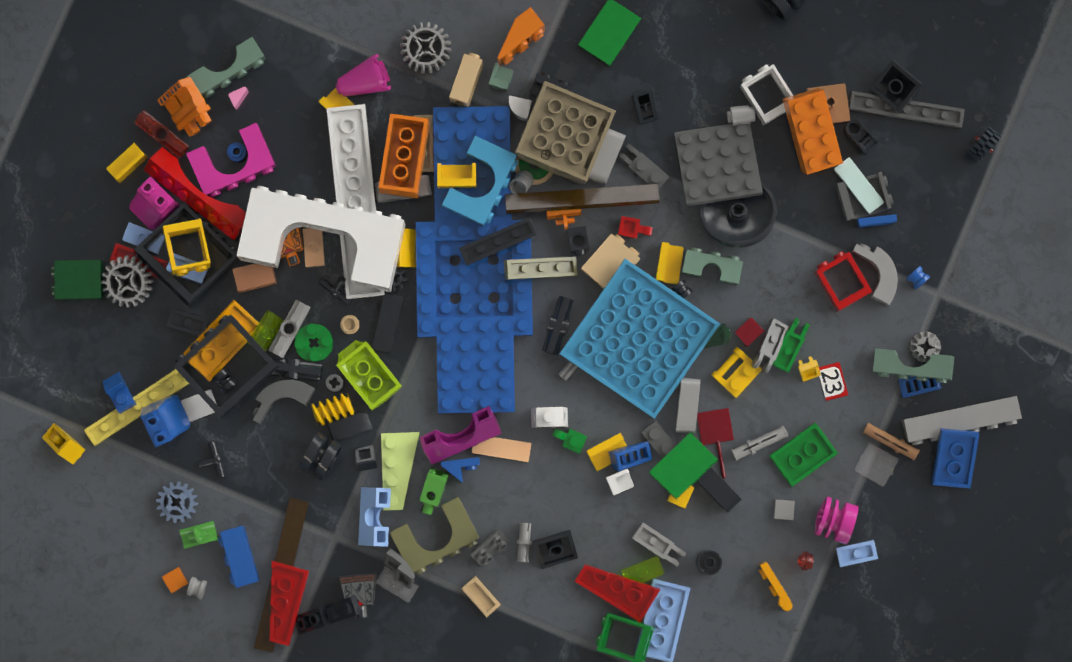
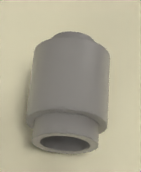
(741, 115)

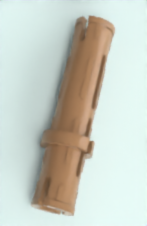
(871, 431)

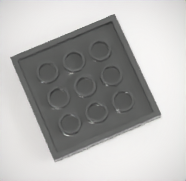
(717, 164)

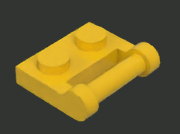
(741, 376)

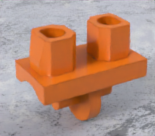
(563, 214)

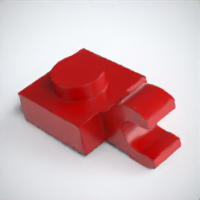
(631, 227)

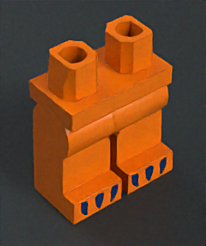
(186, 106)

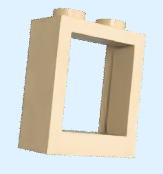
(466, 80)

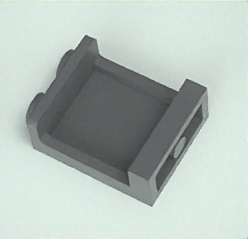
(853, 209)

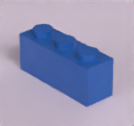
(238, 556)

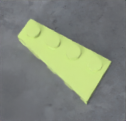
(397, 463)

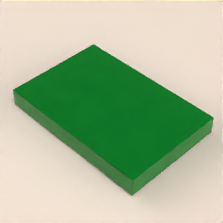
(609, 32)
(803, 454)
(683, 466)

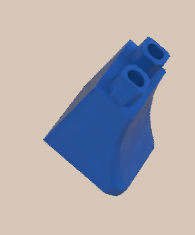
(165, 419)

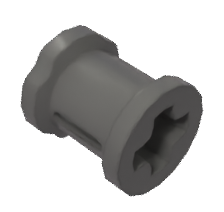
(338, 387)

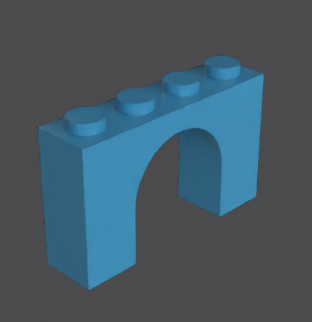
(480, 208)

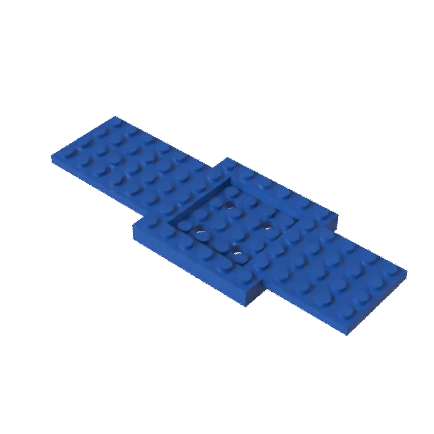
(475, 334)

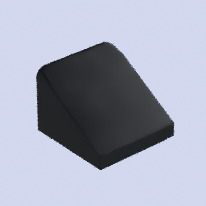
(365, 458)

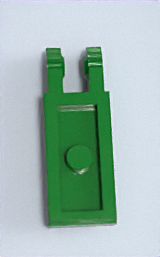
(790, 347)

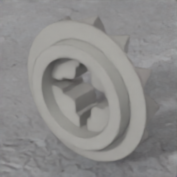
(918, 352)

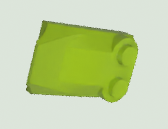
(367, 374)

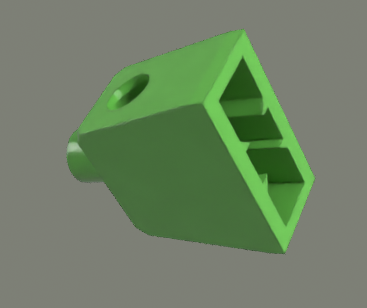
(435, 482)

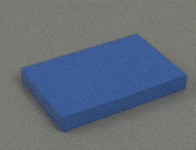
(955, 458)

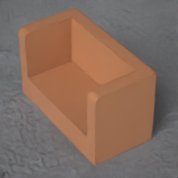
(253, 277)

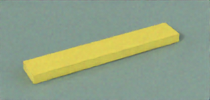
(115, 421)

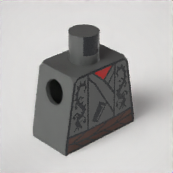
(363, 587)

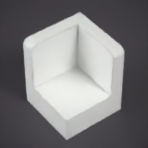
(620, 482)

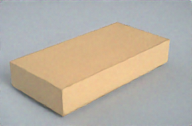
(481, 596)

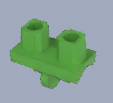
(198, 534)

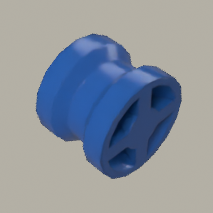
(918, 277)

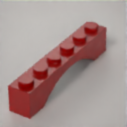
(167, 171)

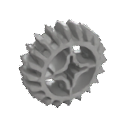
(431, 41)
(120, 276)

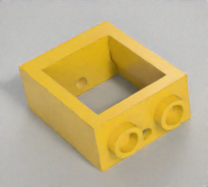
(186, 228)

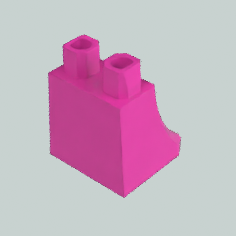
(152, 204)

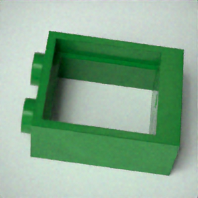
(643, 645)

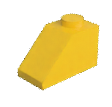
(63, 444)

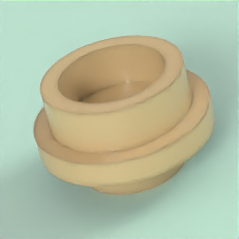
(349, 324)

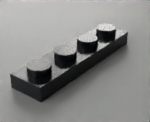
(498, 241)

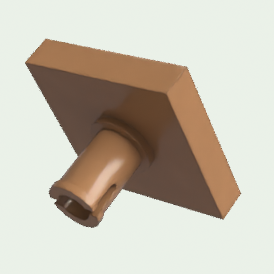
(837, 102)

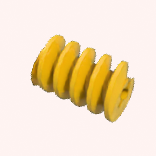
(332, 409)

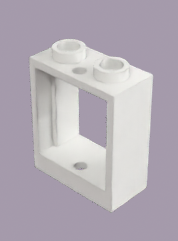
(750, 80)

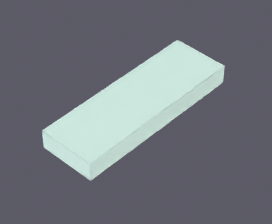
(859, 185)

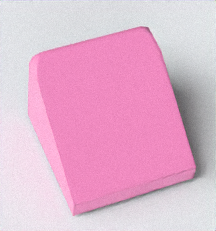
(238, 96)

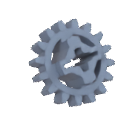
(170, 507)

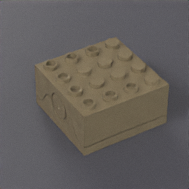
(564, 133)

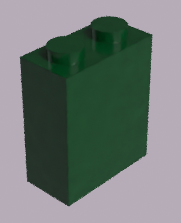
(78, 280)

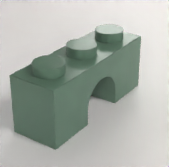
(729, 267)

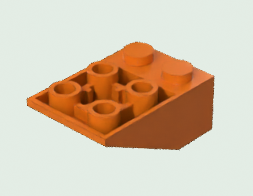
(523, 31)

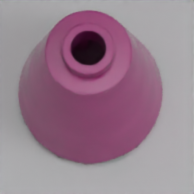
(364, 79)

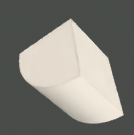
(520, 107)

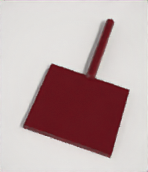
(715, 428)

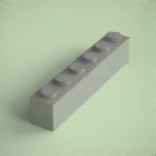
(963, 418)

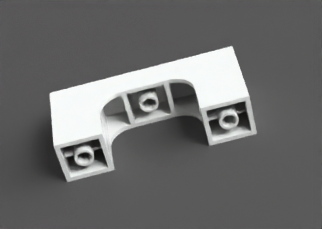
(274, 215)

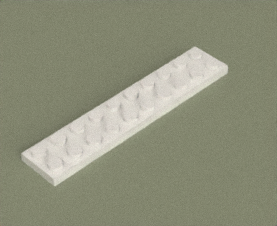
(352, 179)

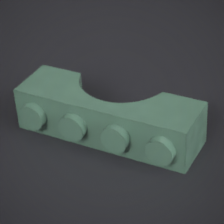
(247, 56)
(938, 367)

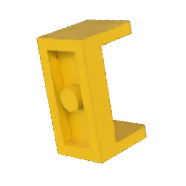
(456, 176)

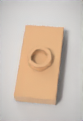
(313, 247)

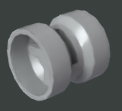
(521, 182)

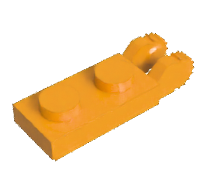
(775, 587)

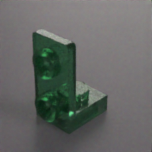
(720, 337)

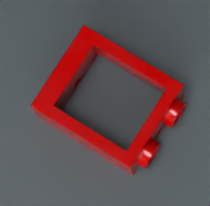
(839, 305)

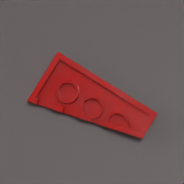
(623, 593)
(286, 597)

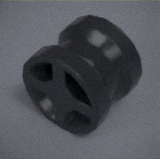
(682, 289)

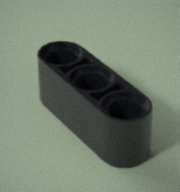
(719, 490)

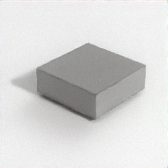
(784, 509)

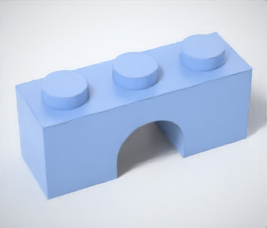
(371, 503)

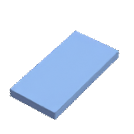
(666, 616)

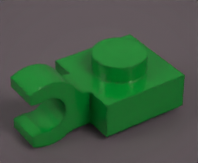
(572, 440)

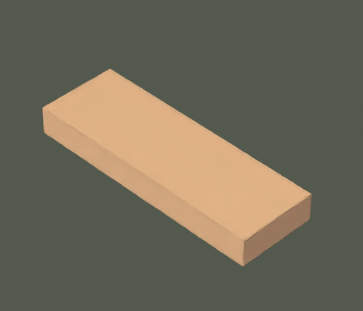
(504, 449)

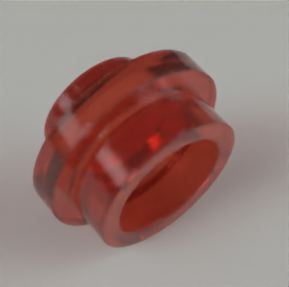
(806, 561)

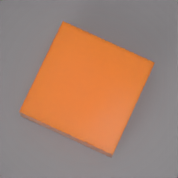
(175, 580)

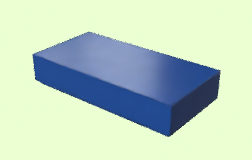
(876, 221)

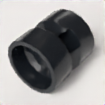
(708, 562)

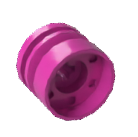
(836, 520)

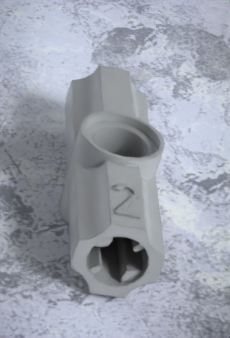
(296, 317)

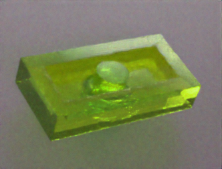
(267, 329)
(644, 570)

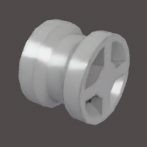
(196, 588)

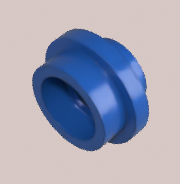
(240, 156)

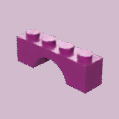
(441, 445)

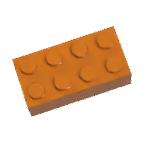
(812, 131)
(404, 156)

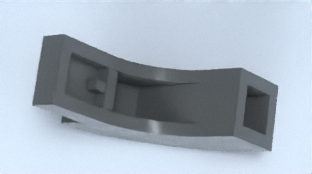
(282, 389)

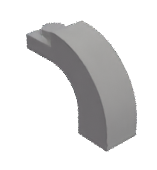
(886, 272)

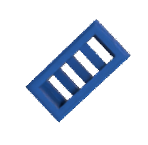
(937, 386)
(619, 466)

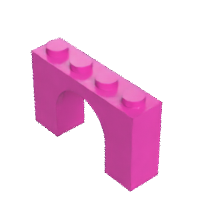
(258, 162)

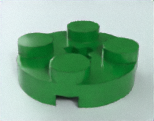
(315, 353)

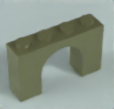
(462, 534)

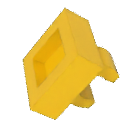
(809, 370)

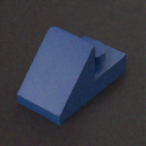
(119, 392)
(454, 466)

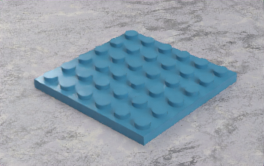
(639, 338)

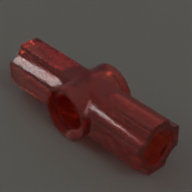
(153, 126)

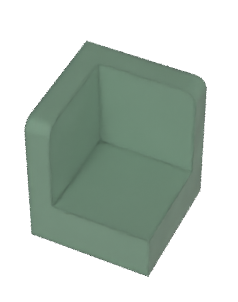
(500, 78)

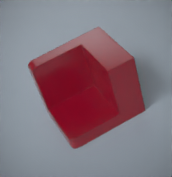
(749, 331)

